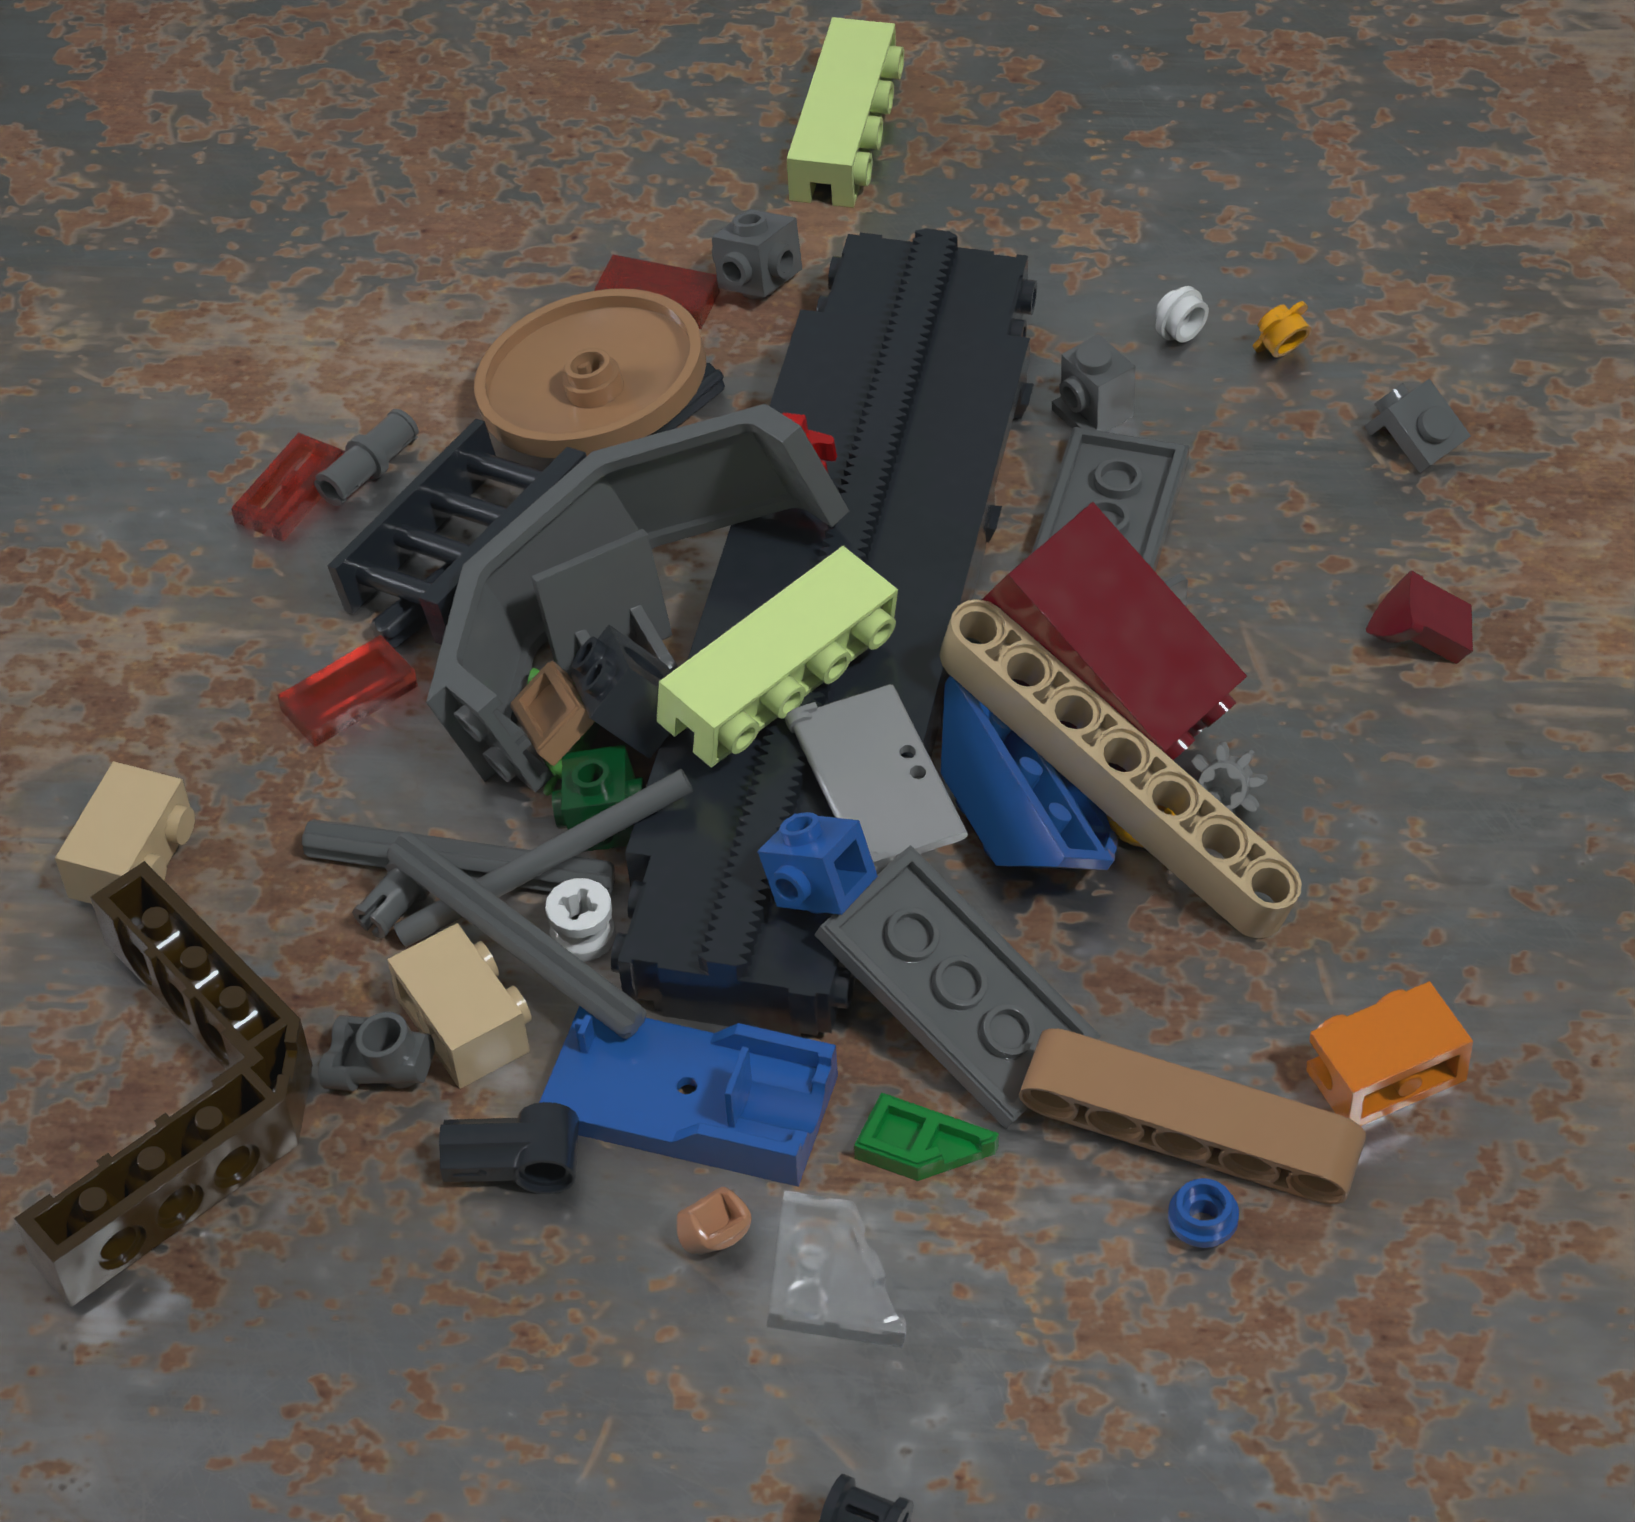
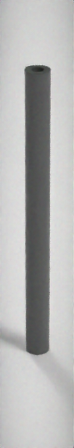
(553, 852)

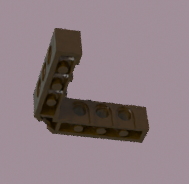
(214, 1140)

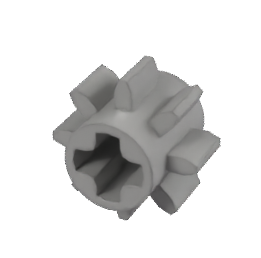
(1237, 769)

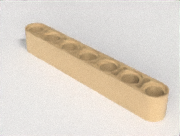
(1124, 796)

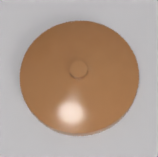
(590, 372)

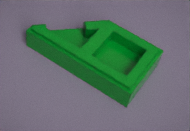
(920, 1140)

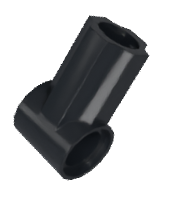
(531, 1149)

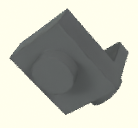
(1419, 423)

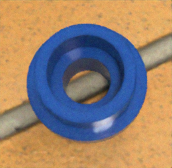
(1207, 1197)

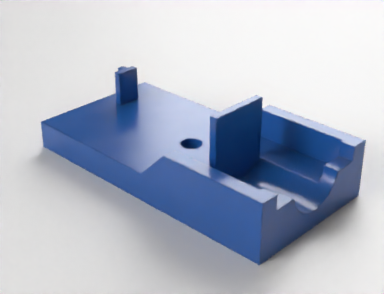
(752, 1101)

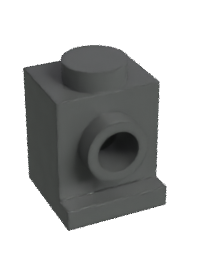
(1095, 386)

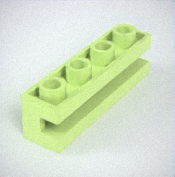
(845, 110)
(778, 656)

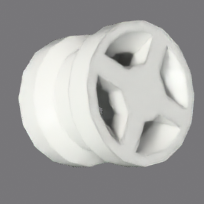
(593, 930)

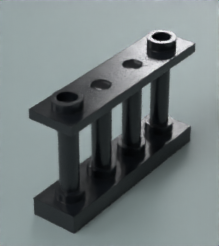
(422, 507)

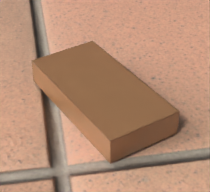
(551, 712)

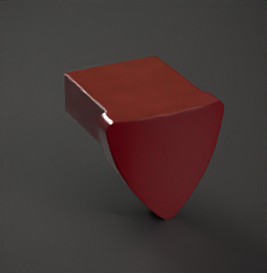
(1426, 616)

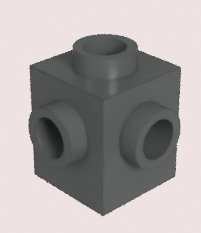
(756, 253)

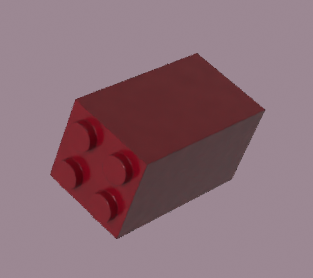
(1121, 631)

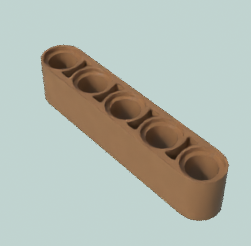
(1193, 1116)

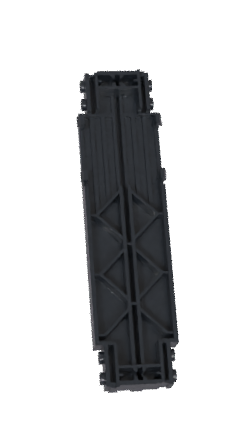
(918, 383)

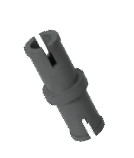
(366, 457)

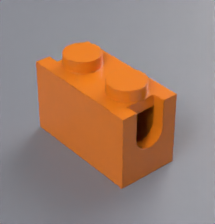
(1389, 1054)

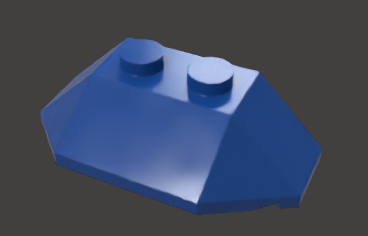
(1016, 797)

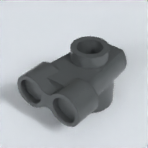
(375, 1052)

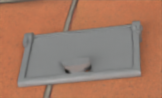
(861, 771)

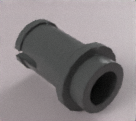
(388, 901)

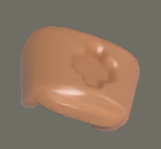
(713, 1222)

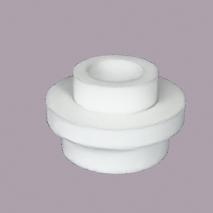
(1181, 314)

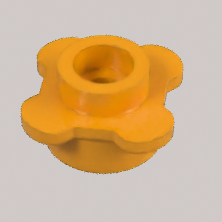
(1282, 329)

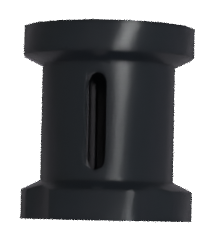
(848, 1501)

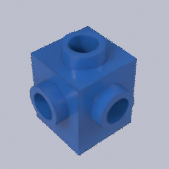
(817, 863)

